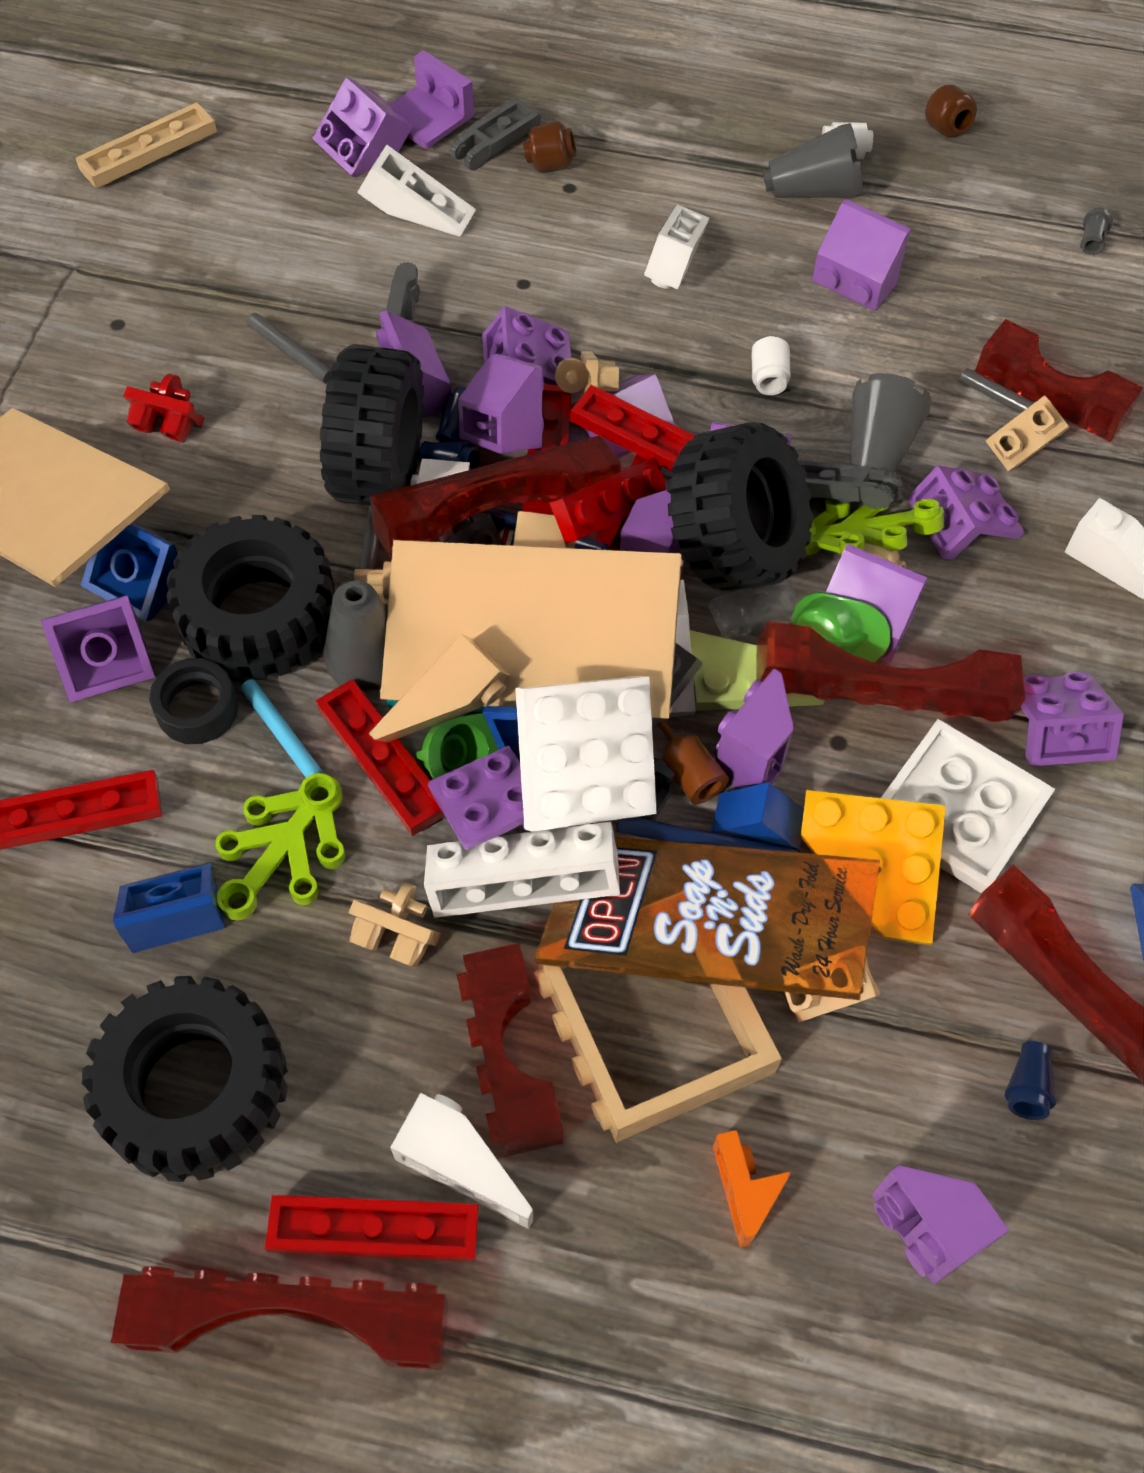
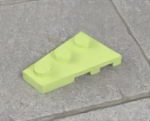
(728, 674)

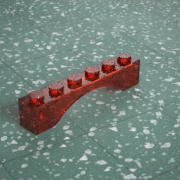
(435, 506)
(977, 686)
(1032, 932)
(172, 1312)

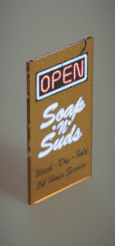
(724, 919)

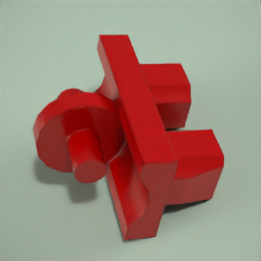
(163, 401)

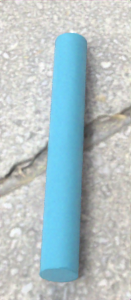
(280, 728)

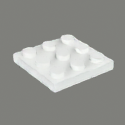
(586, 752)
(985, 801)

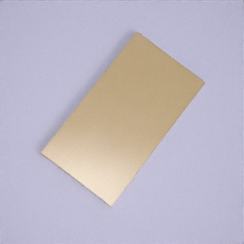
(63, 497)
(535, 612)

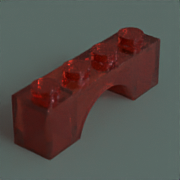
(1092, 402)
(524, 1106)

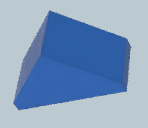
(760, 815)

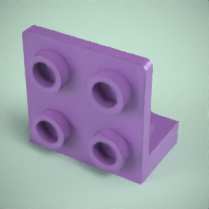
(438, 101)
(528, 340)
(970, 508)
(1070, 720)
(482, 797)

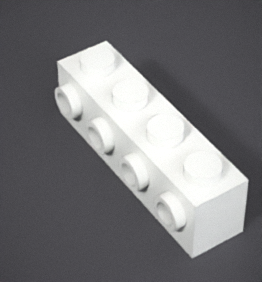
(522, 870)

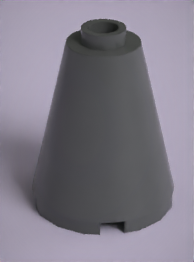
(818, 168)
(885, 420)
(356, 635)

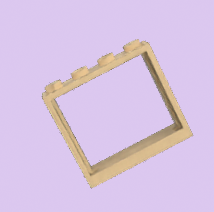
(760, 1061)

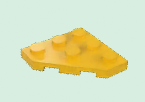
(899, 835)

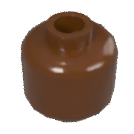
(951, 111)
(550, 146)

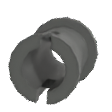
(1096, 225)

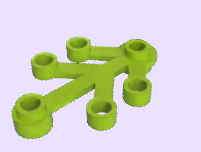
(860, 527)
(282, 840)

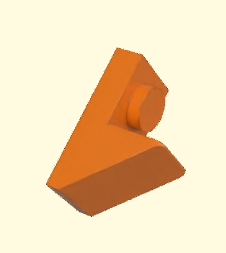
(746, 1198)

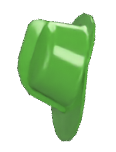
(845, 623)
(456, 744)

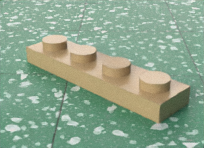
(146, 145)

